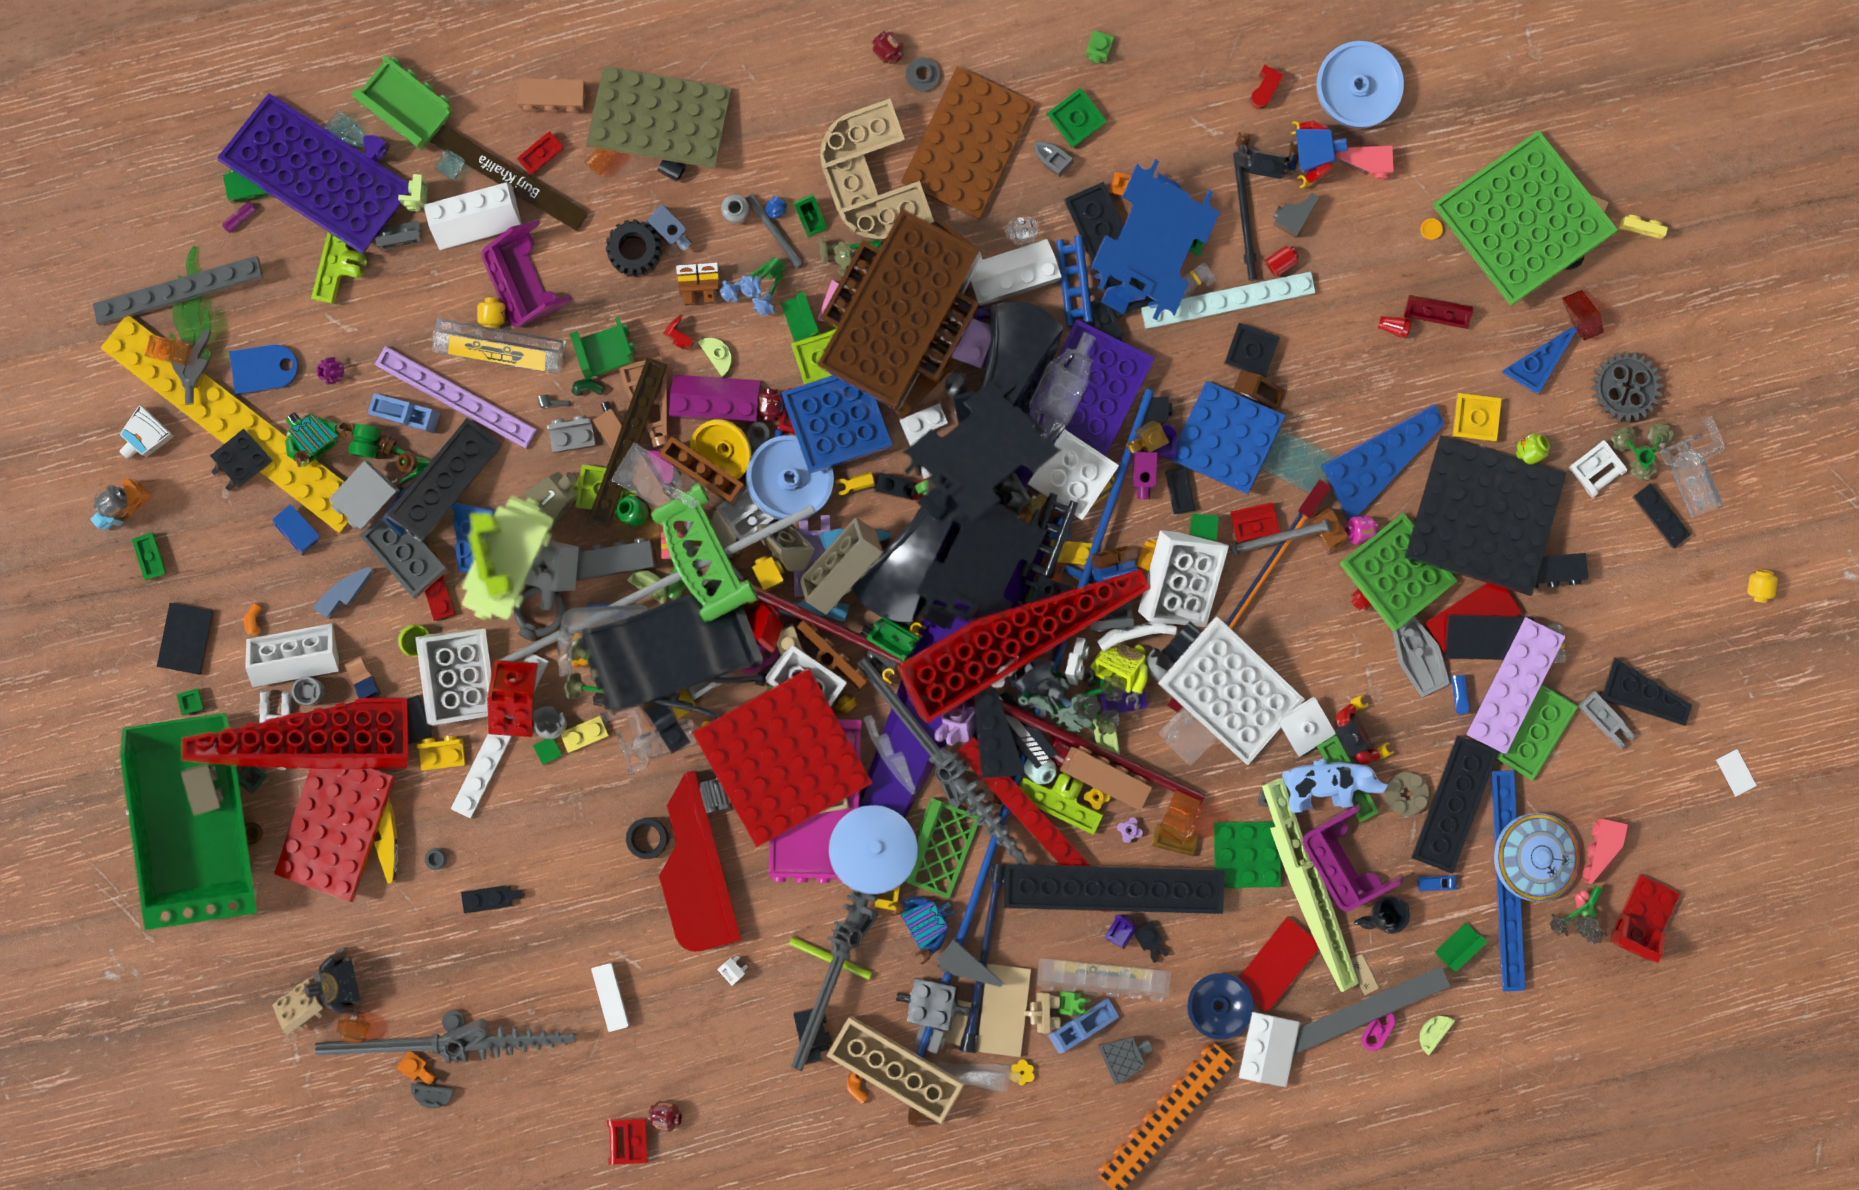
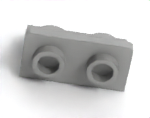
(571, 434)

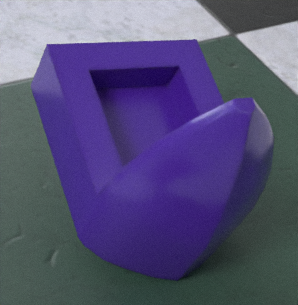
(375, 147)
(1169, 449)
(1121, 931)

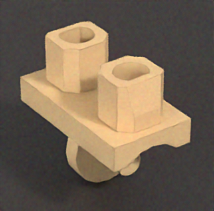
(1041, 1013)

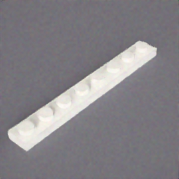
(488, 760)

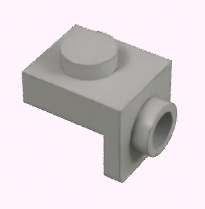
(936, 1040)

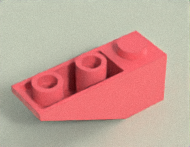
(1607, 842)

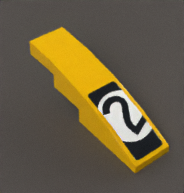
(388, 846)

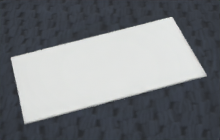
(1736, 772)

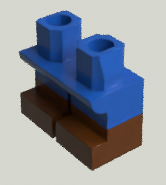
(1113, 562)

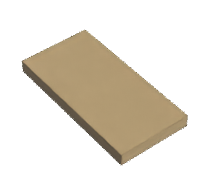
(1003, 1011)

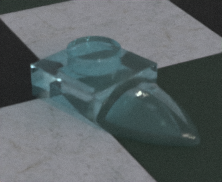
(345, 129)

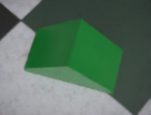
(810, 215)

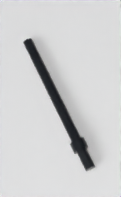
(1249, 257)

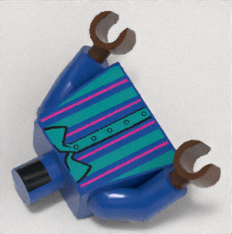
(924, 923)

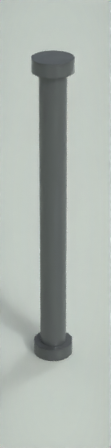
(1325, 526)

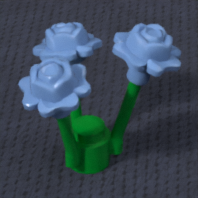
(751, 286)

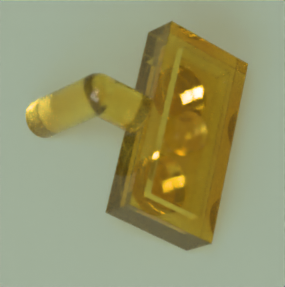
(1035, 503)

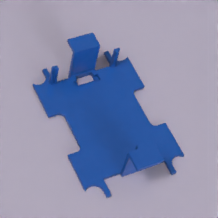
(1153, 242)

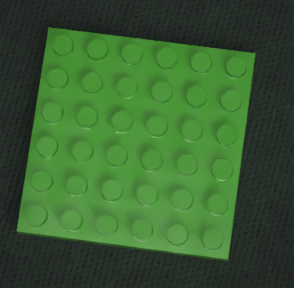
(1525, 218)

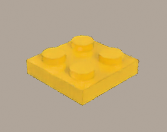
(1476, 417)

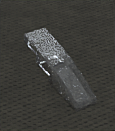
(895, 761)

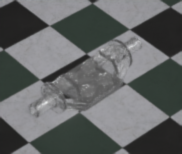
(1062, 387)

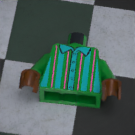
(312, 437)

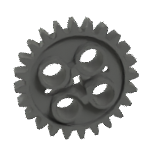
(1645, 392)

